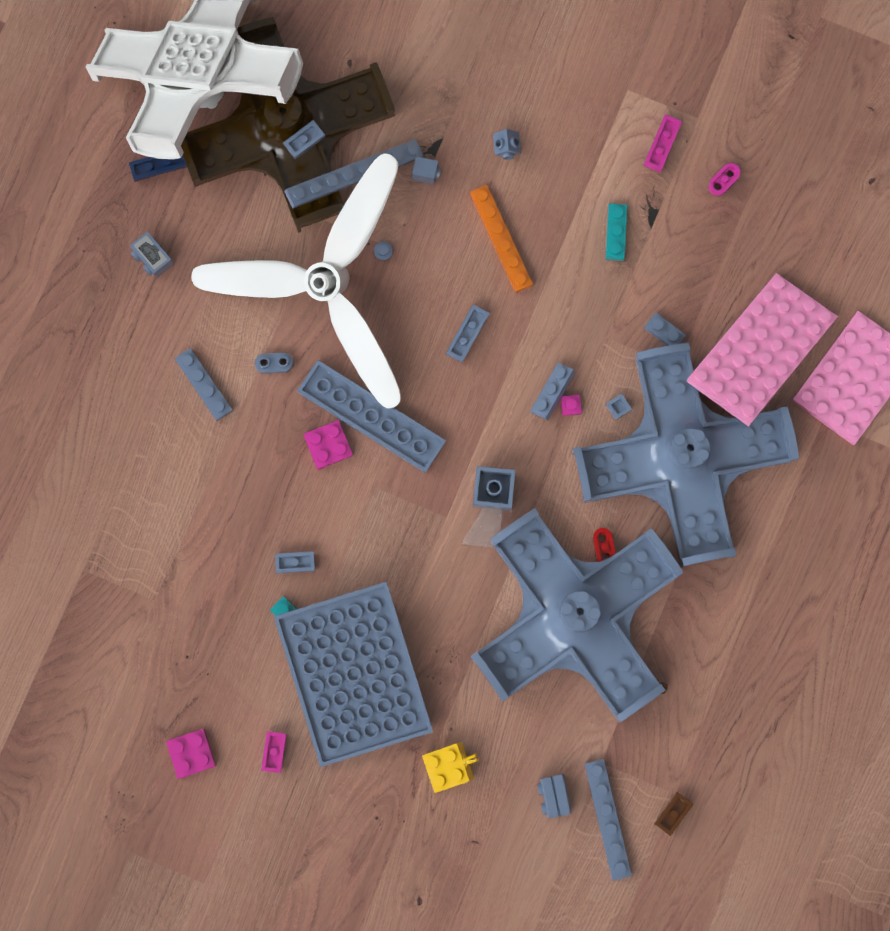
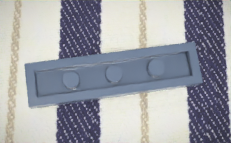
(203, 384)

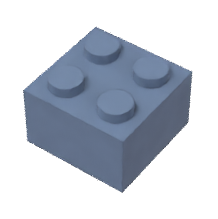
(493, 488)

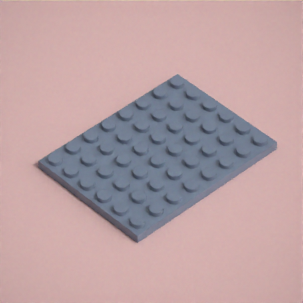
(353, 674)

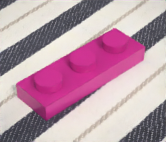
(662, 143)

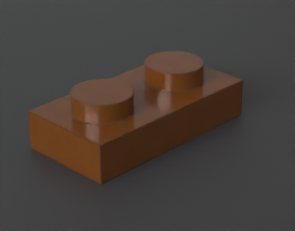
(673, 814)

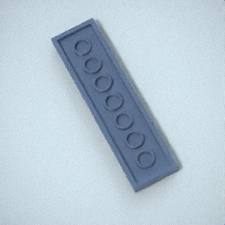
(365, 414)

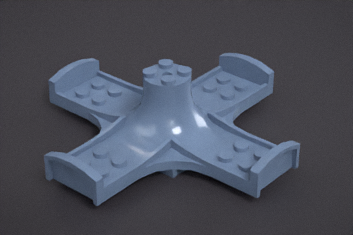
(684, 455)
(577, 615)

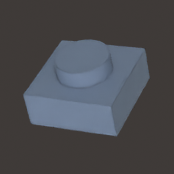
(618, 407)

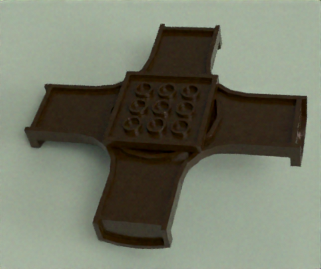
(260, 125)

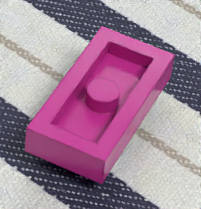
(273, 752)

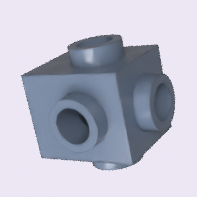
(507, 144)

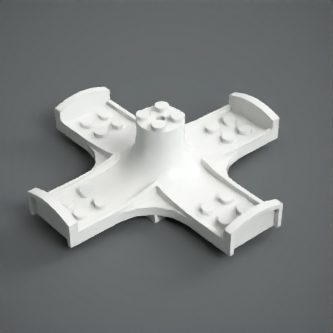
(190, 70)

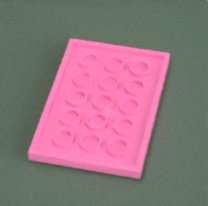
(850, 380)

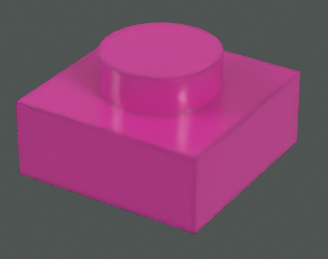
(570, 405)

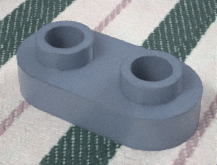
(274, 363)

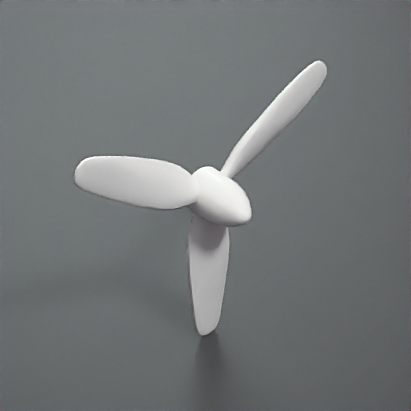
(327, 278)

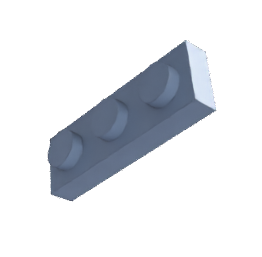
(467, 333)
(552, 391)

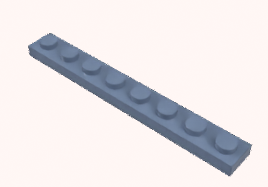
(347, 175)

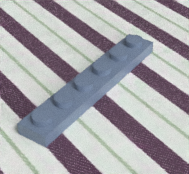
(607, 820)

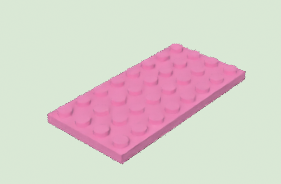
(762, 349)

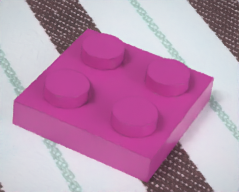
(328, 445)
(190, 753)

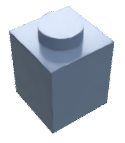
(425, 170)

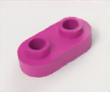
(723, 179)

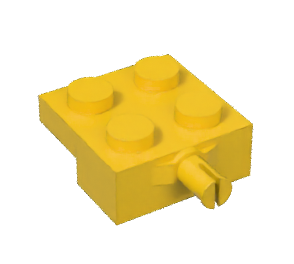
(449, 767)

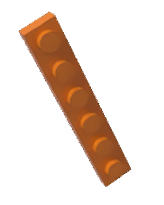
(501, 239)

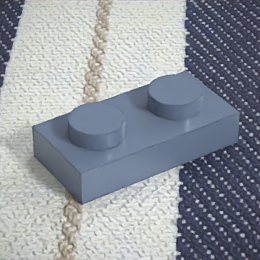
(304, 139)
(664, 330)
(294, 562)

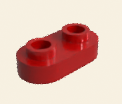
(605, 547)

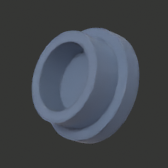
(383, 251)

